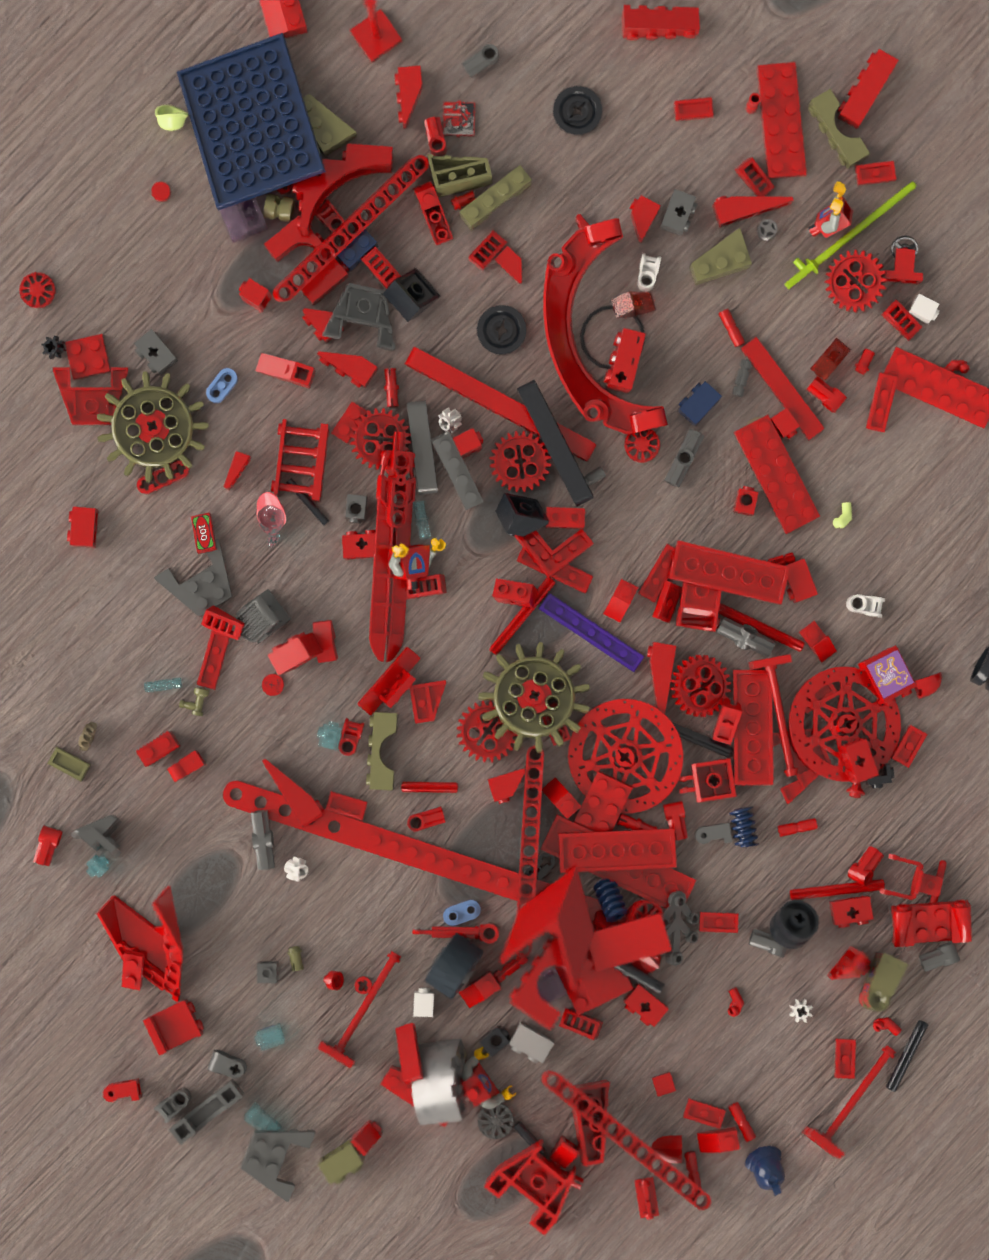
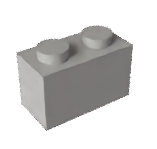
(531, 1043)

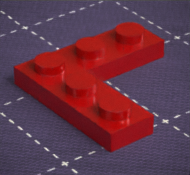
(555, 560)

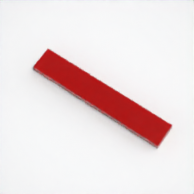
(782, 388)

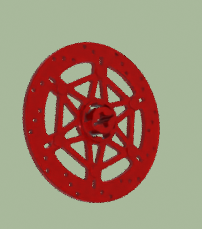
(834, 722)
(660, 747)

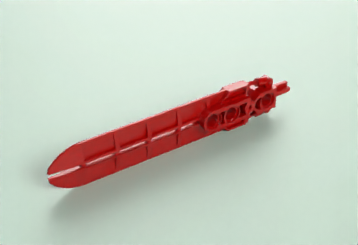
(389, 593)

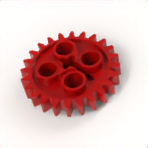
(868, 268)
(381, 421)
(537, 459)
(692, 671)
(473, 721)

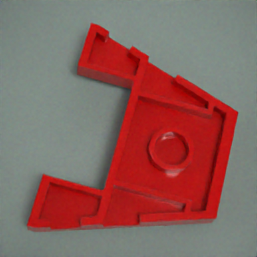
(87, 402)
(805, 775)

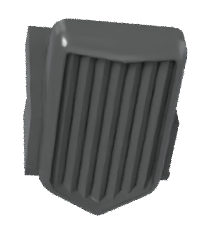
(262, 617)
(98, 834)

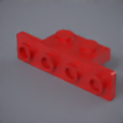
(391, 683)

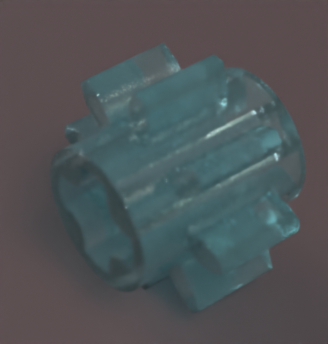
(97, 866)

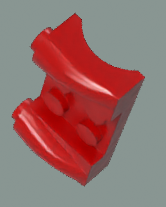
(699, 608)
(931, 922)

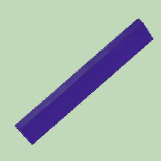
(591, 632)

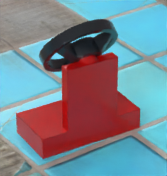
(904, 263)

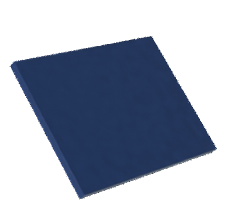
(250, 121)

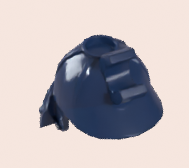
(767, 1168)

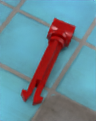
(466, 932)

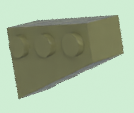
(329, 129)
(459, 174)
(722, 260)

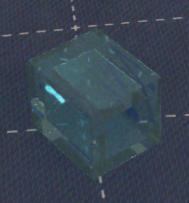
(269, 1037)

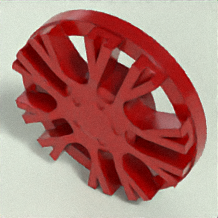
(37, 290)
(642, 445)

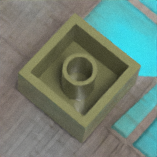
(340, 1162)

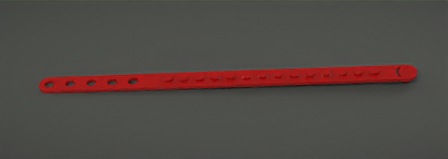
(398, 847)

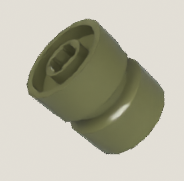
(279, 207)

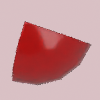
(928, 685)
(669, 1148)

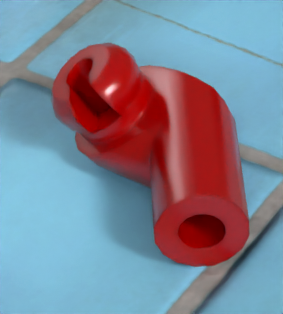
(886, 1023)

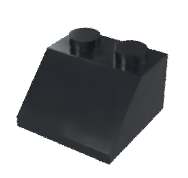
(411, 294)
(520, 514)

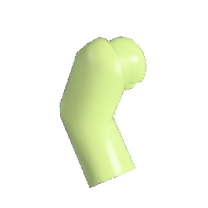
(845, 517)

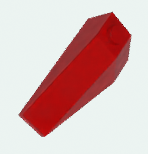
(850, 965)

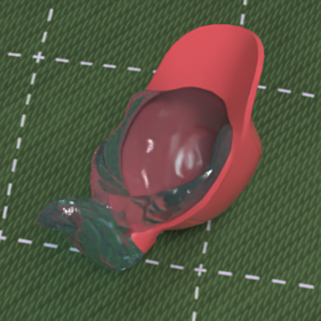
(271, 516)

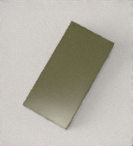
(69, 764)

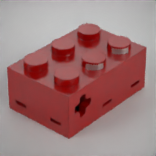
(624, 360)

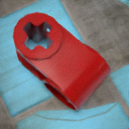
(328, 215)
(351, 735)

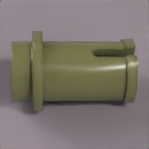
(295, 958)

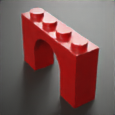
(325, 280)
(527, 997)

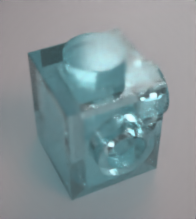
(330, 735)

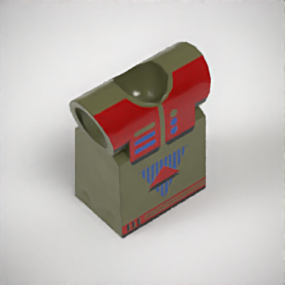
(881, 982)

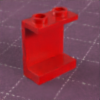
(173, 1026)

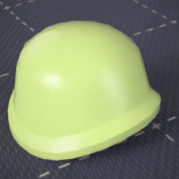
(170, 117)

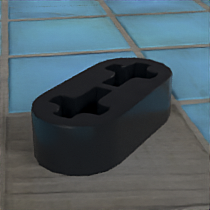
(543, 871)

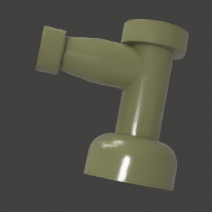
(196, 707)

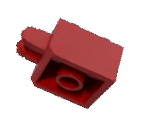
(703, 789)

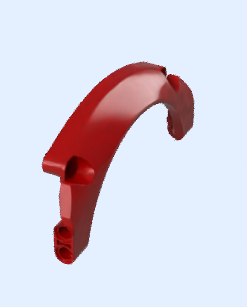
(558, 302)

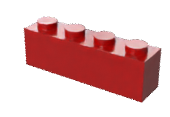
(867, 89)

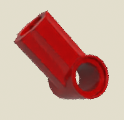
(435, 135)
(830, 397)
(675, 816)
(428, 818)
(48, 841)
(863, 870)

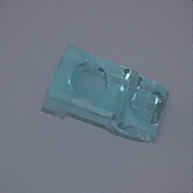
(260, 1119)

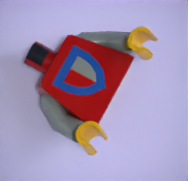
(833, 217)
(413, 561)
(478, 1084)

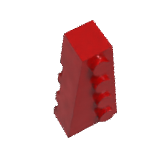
(660, 22)

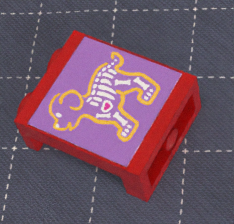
(888, 675)

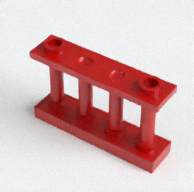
(315, 471)

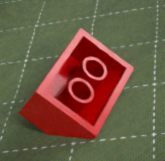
(283, 17)

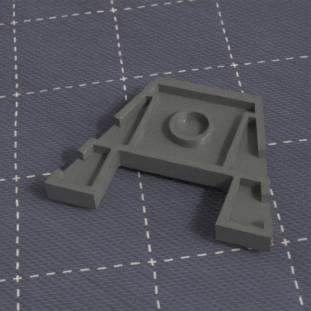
(364, 307)
(205, 588)
(266, 1156)

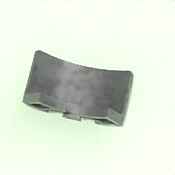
(438, 1094)

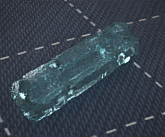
(162, 685)

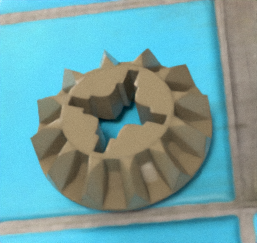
(87, 736)

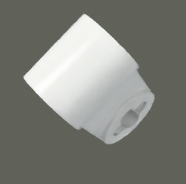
(648, 269)
(869, 605)

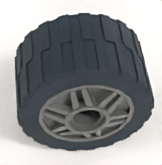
(454, 966)

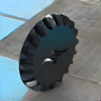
(576, 97)
(493, 319)

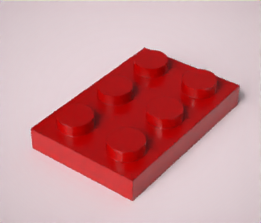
(603, 803)

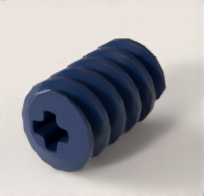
(744, 827)
(610, 900)

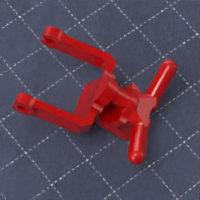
(921, 882)

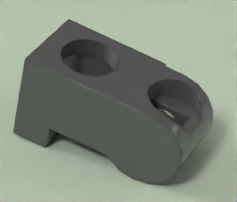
(711, 832)

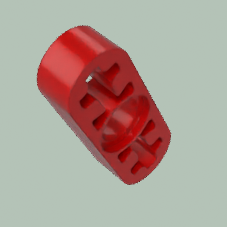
(152, 488)

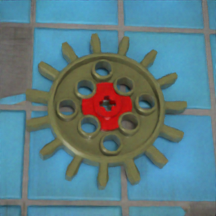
(136, 400)
(534, 727)

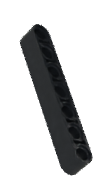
(555, 443)

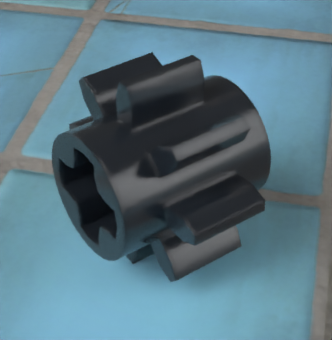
(55, 342)

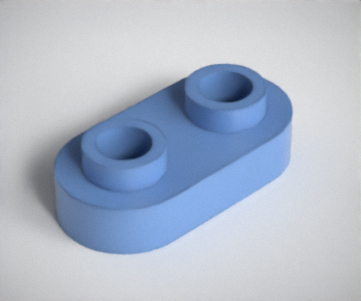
(221, 385)
(461, 912)

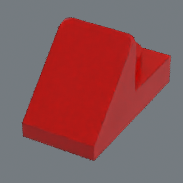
(818, 641)

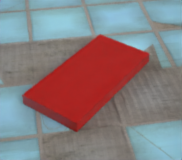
(629, 942)

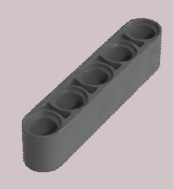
(422, 447)

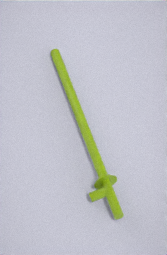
(812, 265)

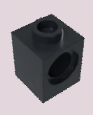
(491, 1048)

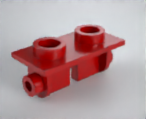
(646, 1198)

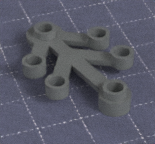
(677, 903)

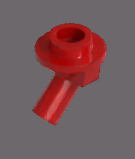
(855, 790)

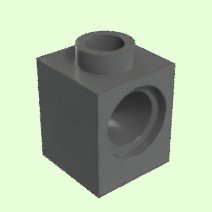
(352, 500)
(267, 972)

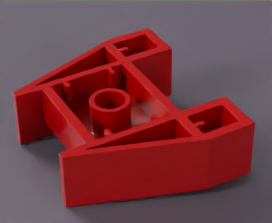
(537, 1181)

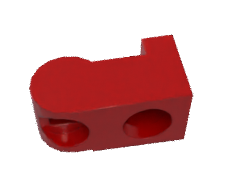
(186, 766)
(123, 1089)

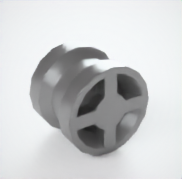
(769, 226)

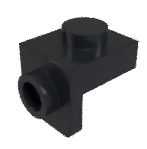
(878, 781)

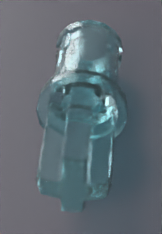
(422, 520)

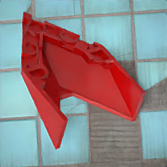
(560, 911)
(159, 943)

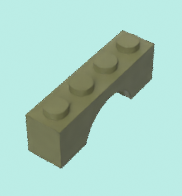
(850, 150)
(490, 200)
(380, 775)

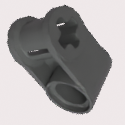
(224, 1064)
(171, 1106)

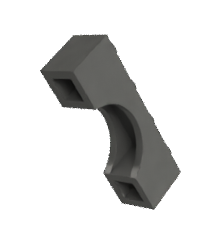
(457, 470)
(206, 1111)

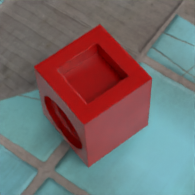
(785, 424)
(739, 507)

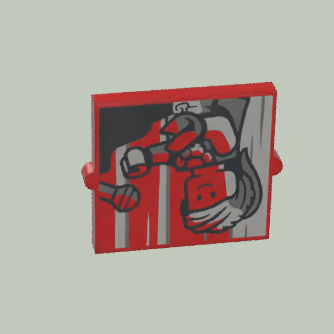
(458, 118)

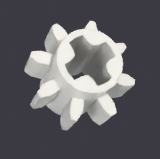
(450, 420)
(296, 869)
(803, 1016)

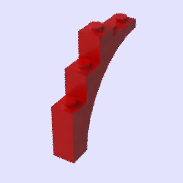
(355, 162)

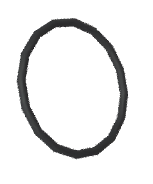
(583, 331)

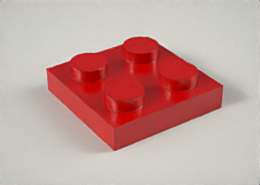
(87, 356)

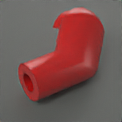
(958, 365)
(736, 1004)

